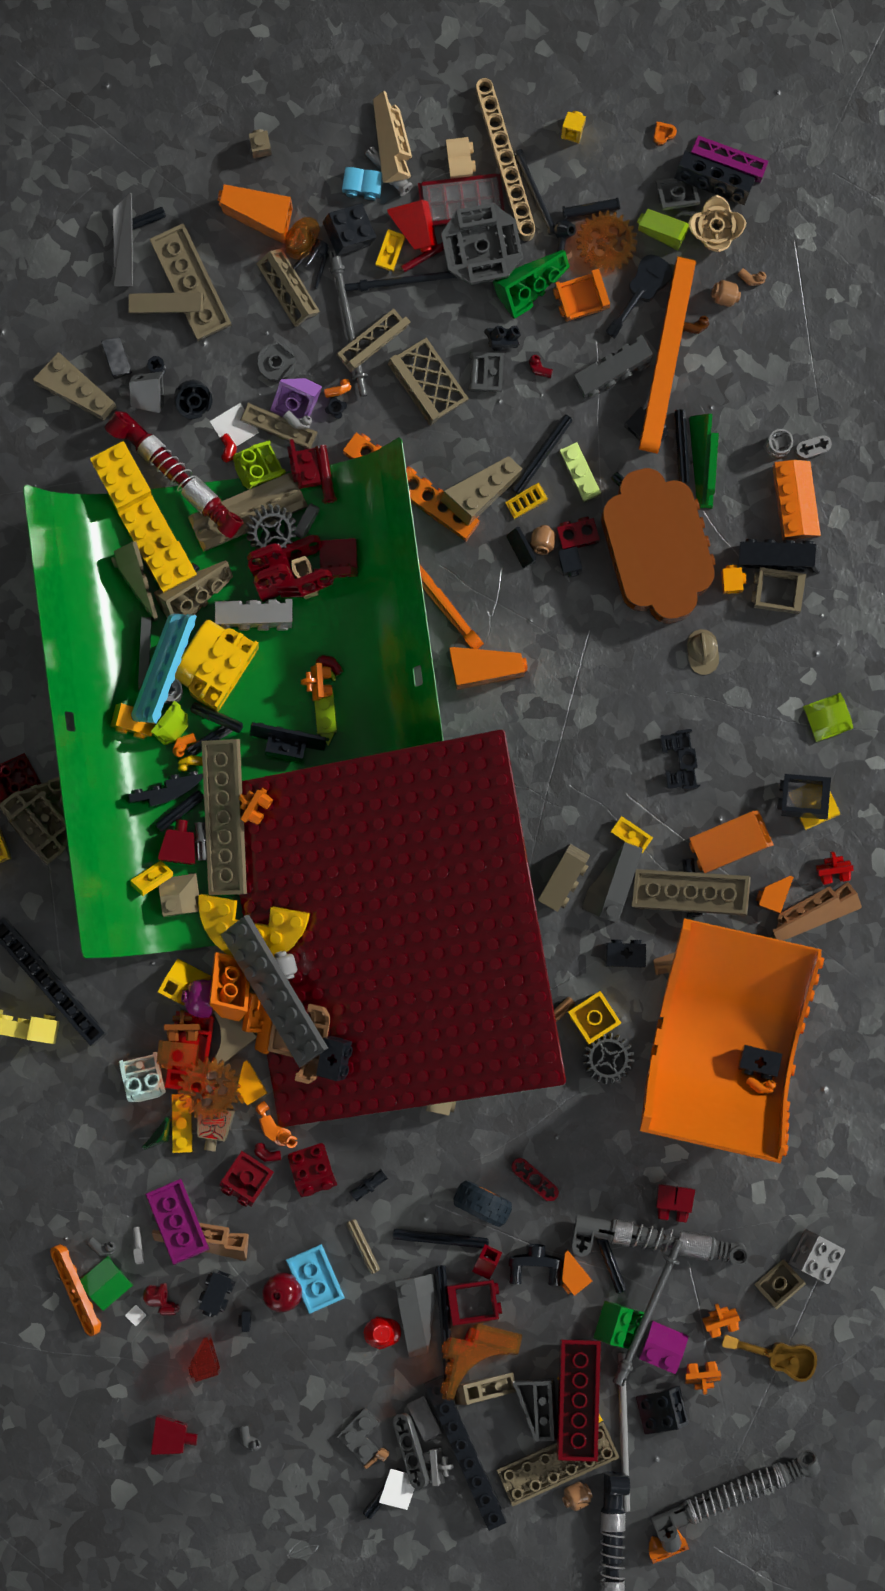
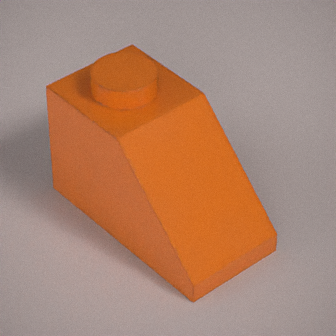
(774, 895)
(573, 1275)

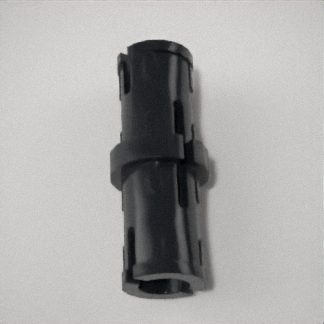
(368, 1185)

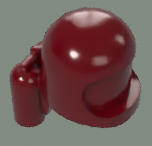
(158, 1297)

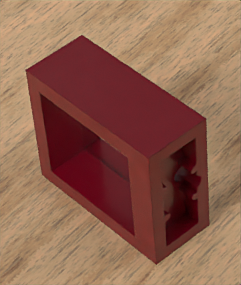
(494, 1290)

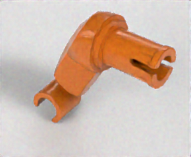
(277, 1134)

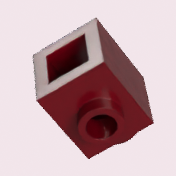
(487, 1262)

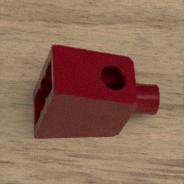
(178, 845)
(171, 1436)

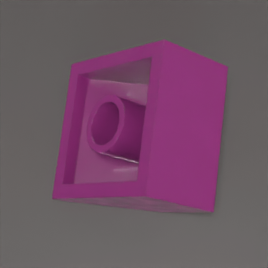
(663, 1347)

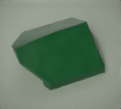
(160, 1136)

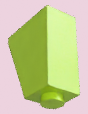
(663, 228)

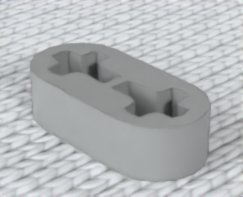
(814, 451)

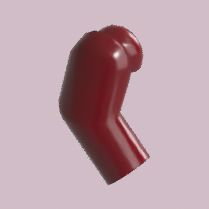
(261, 1152)

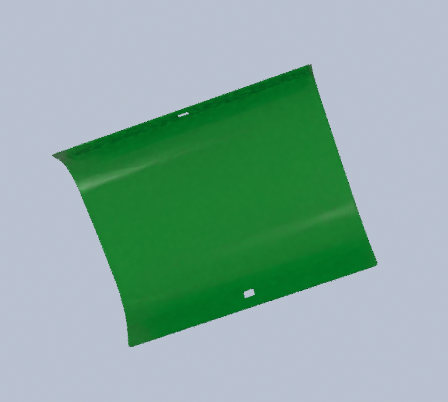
(92, 663)

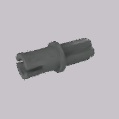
(200, 834)

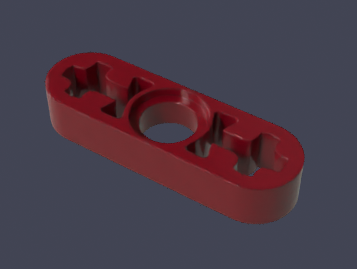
(549, 1185)

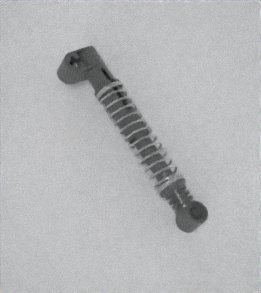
(716, 1501)

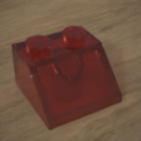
(205, 1361)

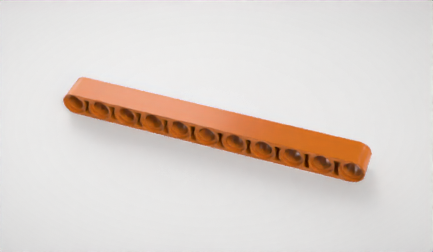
(667, 355)

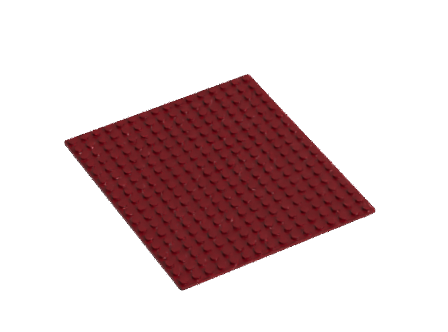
(413, 927)

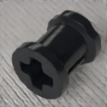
(154, 361)

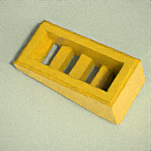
(543, 498)

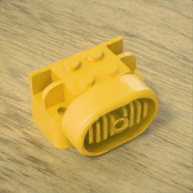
(215, 663)

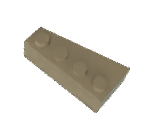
(69, 383)

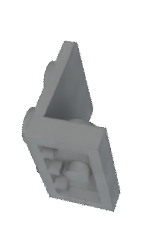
(817, 1256)

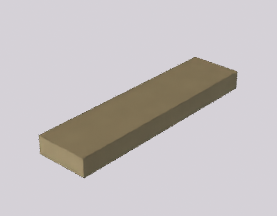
(166, 303)
(277, 426)

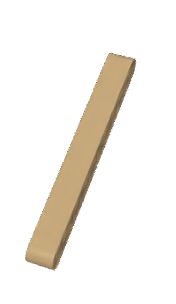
(505, 151)

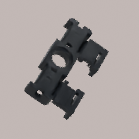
(683, 743)

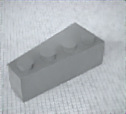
(254, 615)

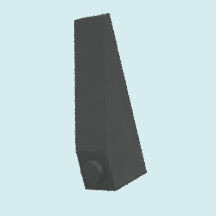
(610, 890)
(417, 1308)

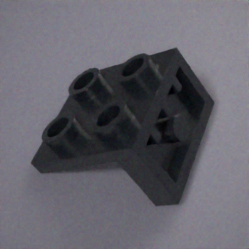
(662, 1411)

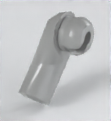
(297, 423)

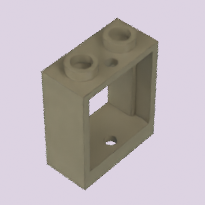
(798, 591)

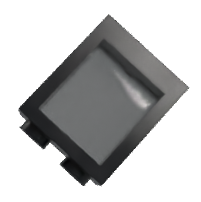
(803, 796)

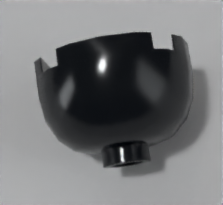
(192, 399)

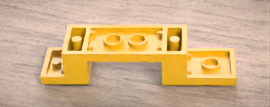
(142, 517)

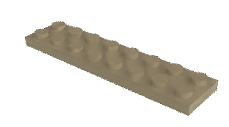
(222, 817)

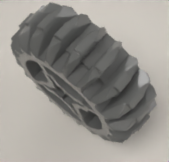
(266, 536)
(623, 1050)

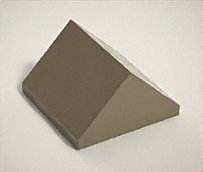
(779, 1284)

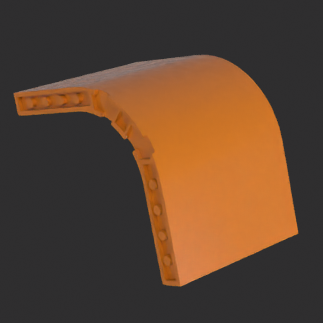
(718, 997)

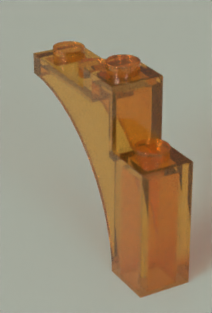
(463, 1355)

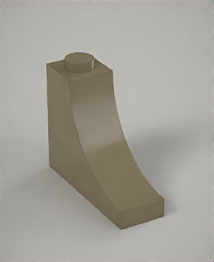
(232, 1038)

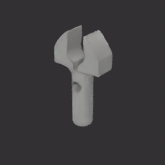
(138, 1252)

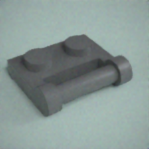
(492, 371)

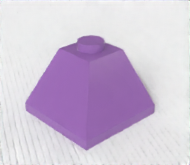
(296, 396)

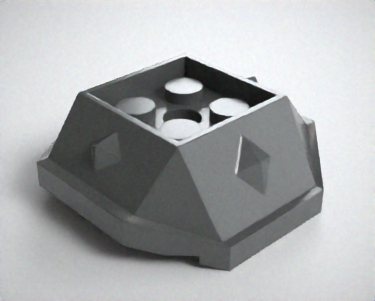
(481, 225)

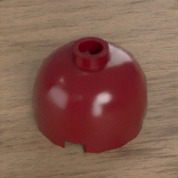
(282, 1292)

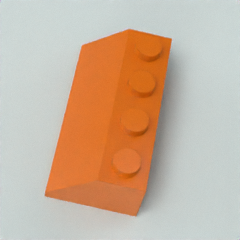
(796, 499)

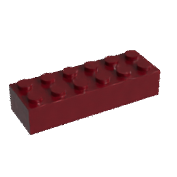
(578, 1400)

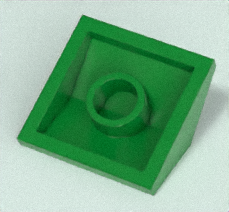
(105, 1283)

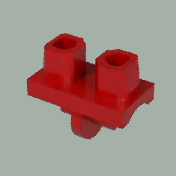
(833, 866)

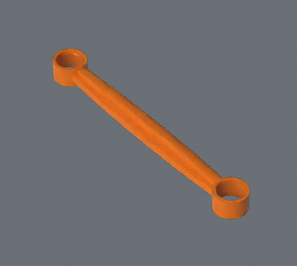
(449, 610)

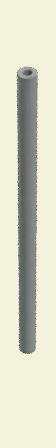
(623, 1433)

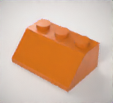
(228, 988)

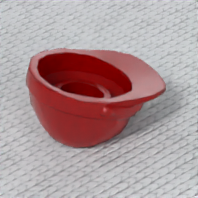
(382, 1332)

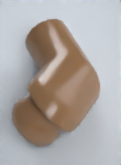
(754, 279)

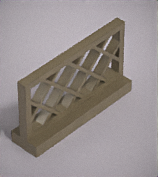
(412, 385)

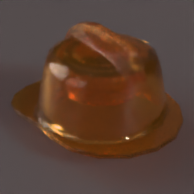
(301, 237)

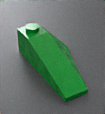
(529, 282)

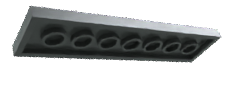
(274, 991)

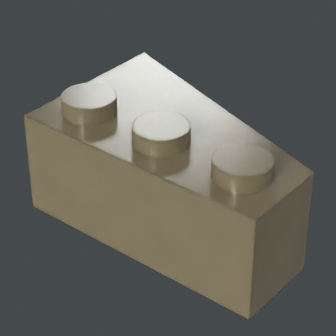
(564, 878)

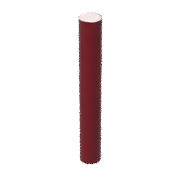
(422, 257)

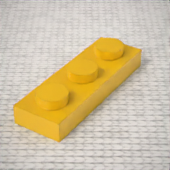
(181, 1126)

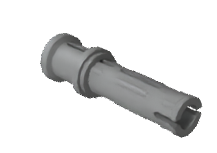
(401, 185)

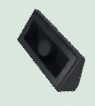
(116, 357)
(521, 547)

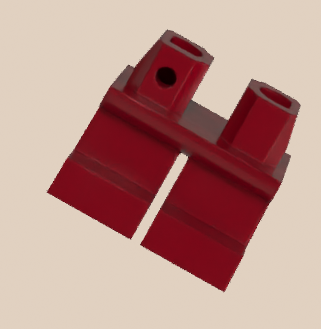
(683, 1201)

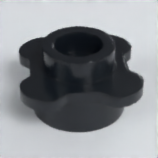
(341, 407)

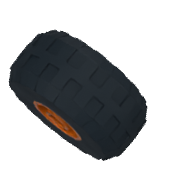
(482, 1203)

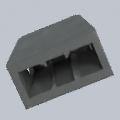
(145, 391)

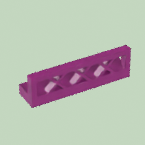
(728, 161)

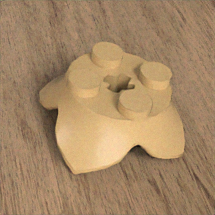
(717, 211)

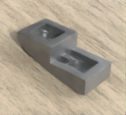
(424, 1419)

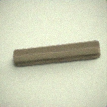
(363, 1246)

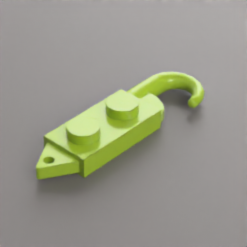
(326, 716)

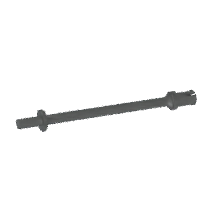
(337, 270)
(625, 1365)

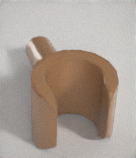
(382, 1454)

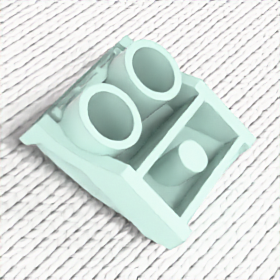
(142, 1078)

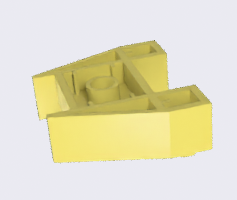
(36, 1029)

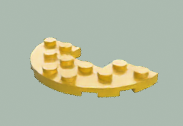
(280, 935)

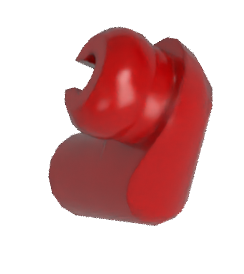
(230, 448)

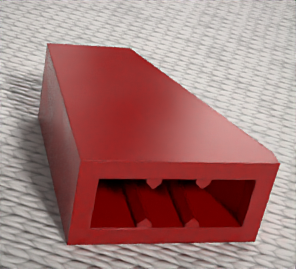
(415, 224)

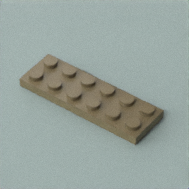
(189, 275)
(691, 892)

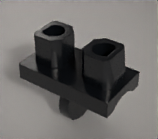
(502, 338)

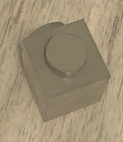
(260, 143)

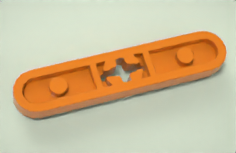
(75, 1290)

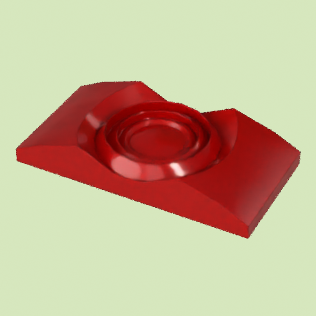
(204, 1041)

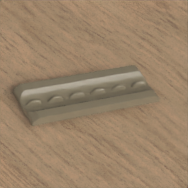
(277, 491)
(543, 1471)

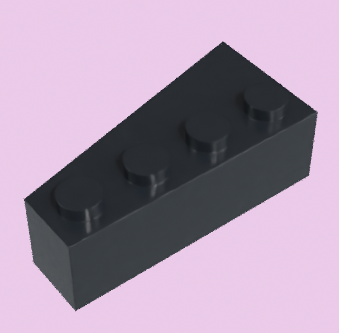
(780, 555)

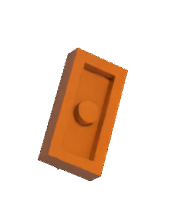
(657, 1552)

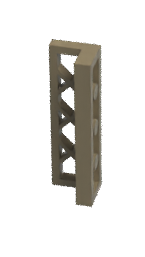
(289, 283)
(378, 342)

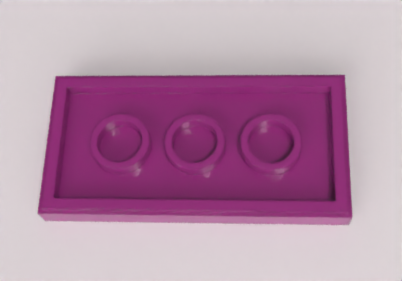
(177, 1221)

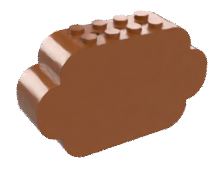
(658, 545)

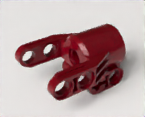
(274, 573)

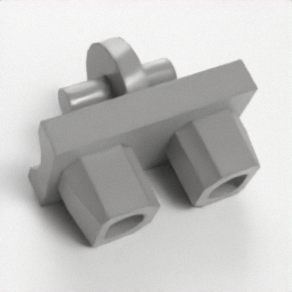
(439, 1466)

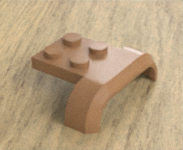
(321, 1020)

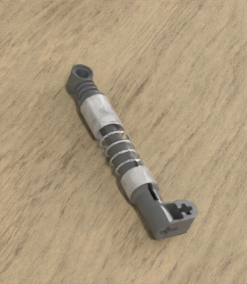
(626, 1233)

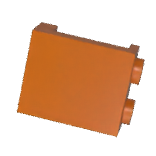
(581, 296)

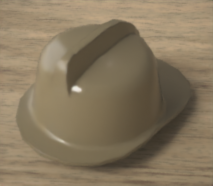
(703, 652)

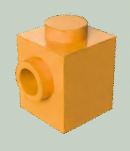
(732, 579)

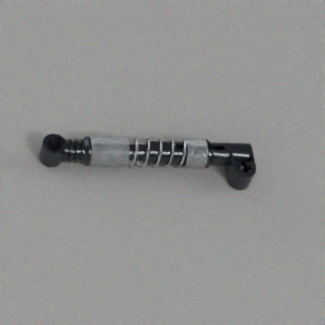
(613, 1524)

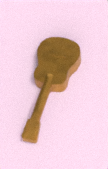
(795, 1360)

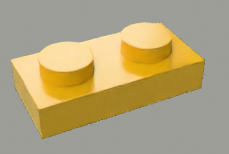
(390, 250)
(631, 833)
(151, 878)

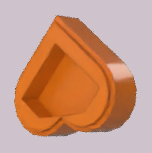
(663, 133)

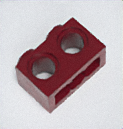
(579, 539)

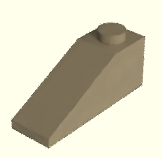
(484, 1389)

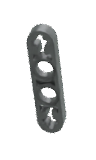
(145, 643)
(414, 1449)

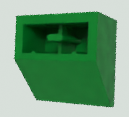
(617, 1324)

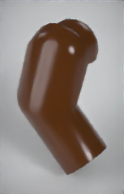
(698, 327)

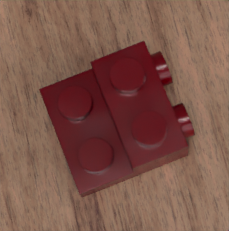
(245, 1179)

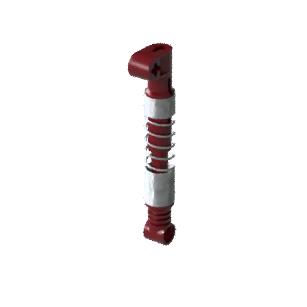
(194, 490)

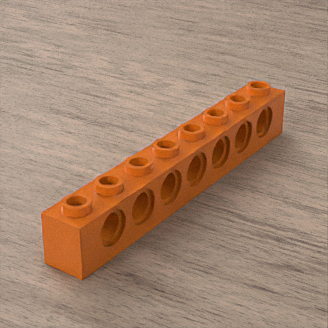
(360, 442)

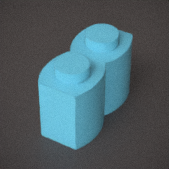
(362, 183)

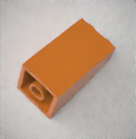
(258, 209)
(484, 667)
(730, 841)

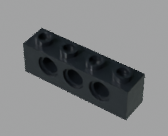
(714, 177)

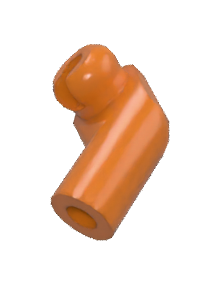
(339, 390)
(181, 744)
(762, 1088)

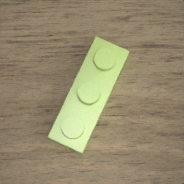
(580, 472)

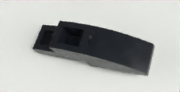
(173, 789)

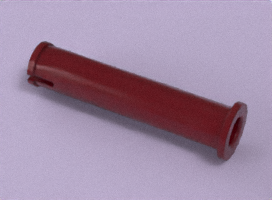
(325, 474)

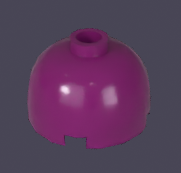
(197, 998)

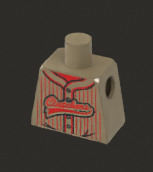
(214, 1129)

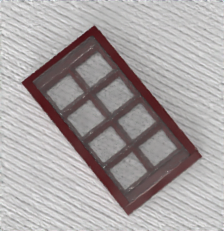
(459, 193)

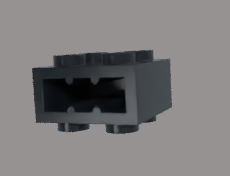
(214, 1298)

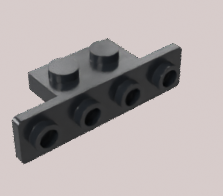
(286, 743)

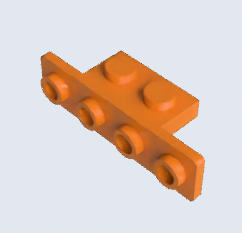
(258, 1021)

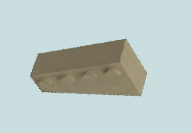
(479, 491)

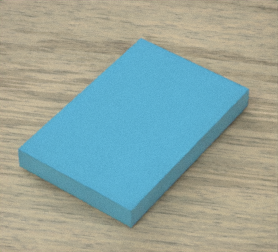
(316, 1278)

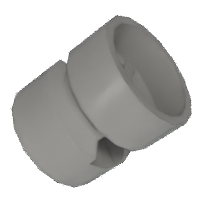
(779, 443)
(175, 692)

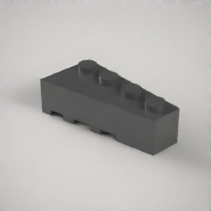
(613, 368)

